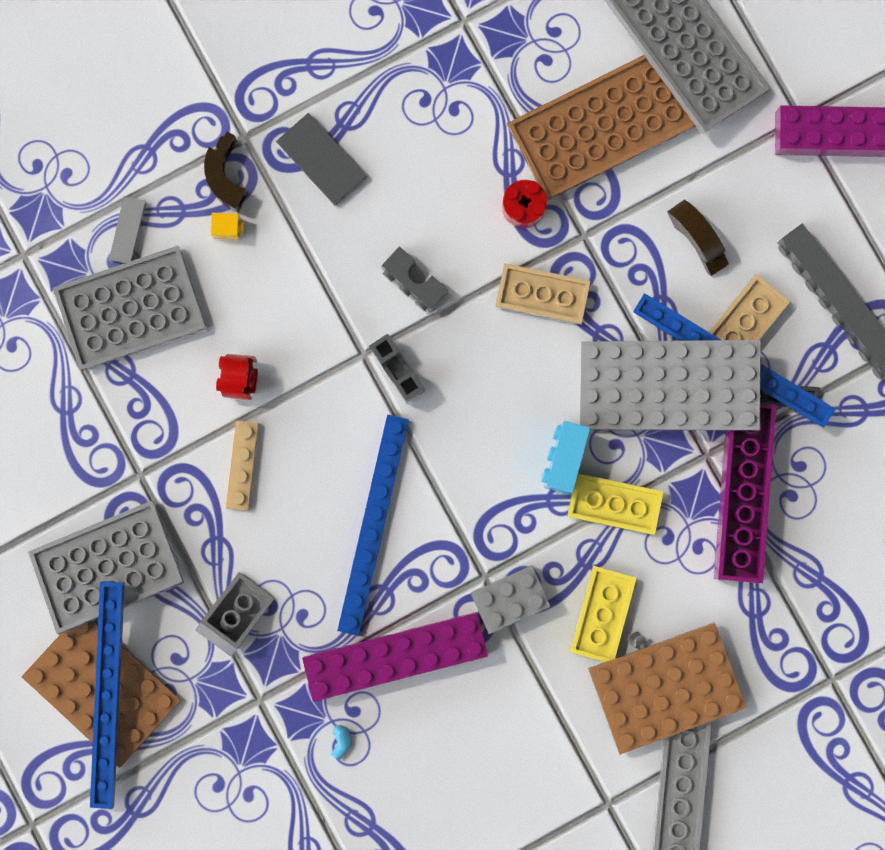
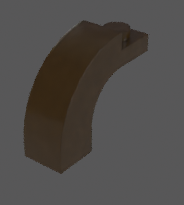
(214, 168)
(700, 234)

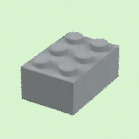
(510, 599)

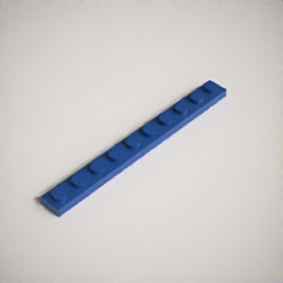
(770, 381)
(373, 525)
(107, 694)

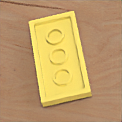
(615, 504)
(603, 614)

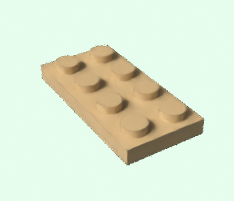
(543, 293)
(751, 312)

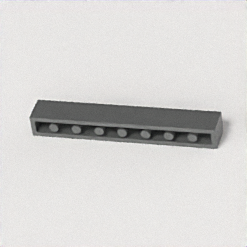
(836, 296)

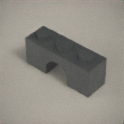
(427, 294)
(396, 368)

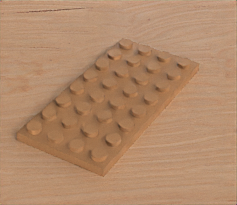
(598, 126)

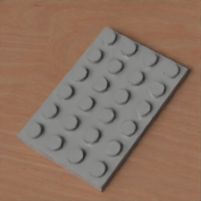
(129, 308)
(119, 549)

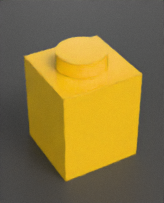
(226, 226)

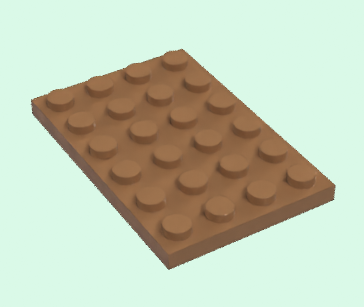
(67, 681)
(667, 688)

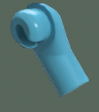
(343, 740)

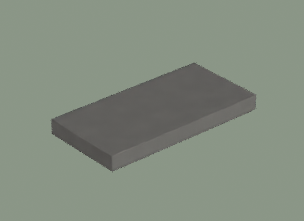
(321, 159)

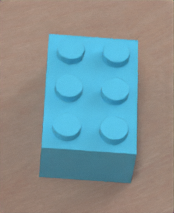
(565, 457)

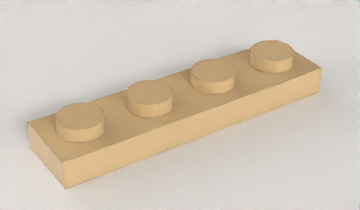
(242, 465)

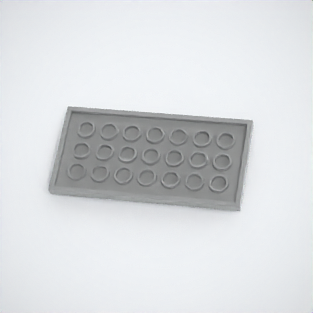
(692, 56)
(671, 385)

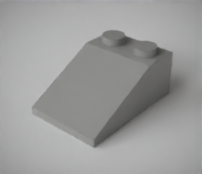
(234, 614)

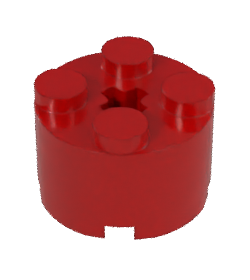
(532, 194)
(237, 376)

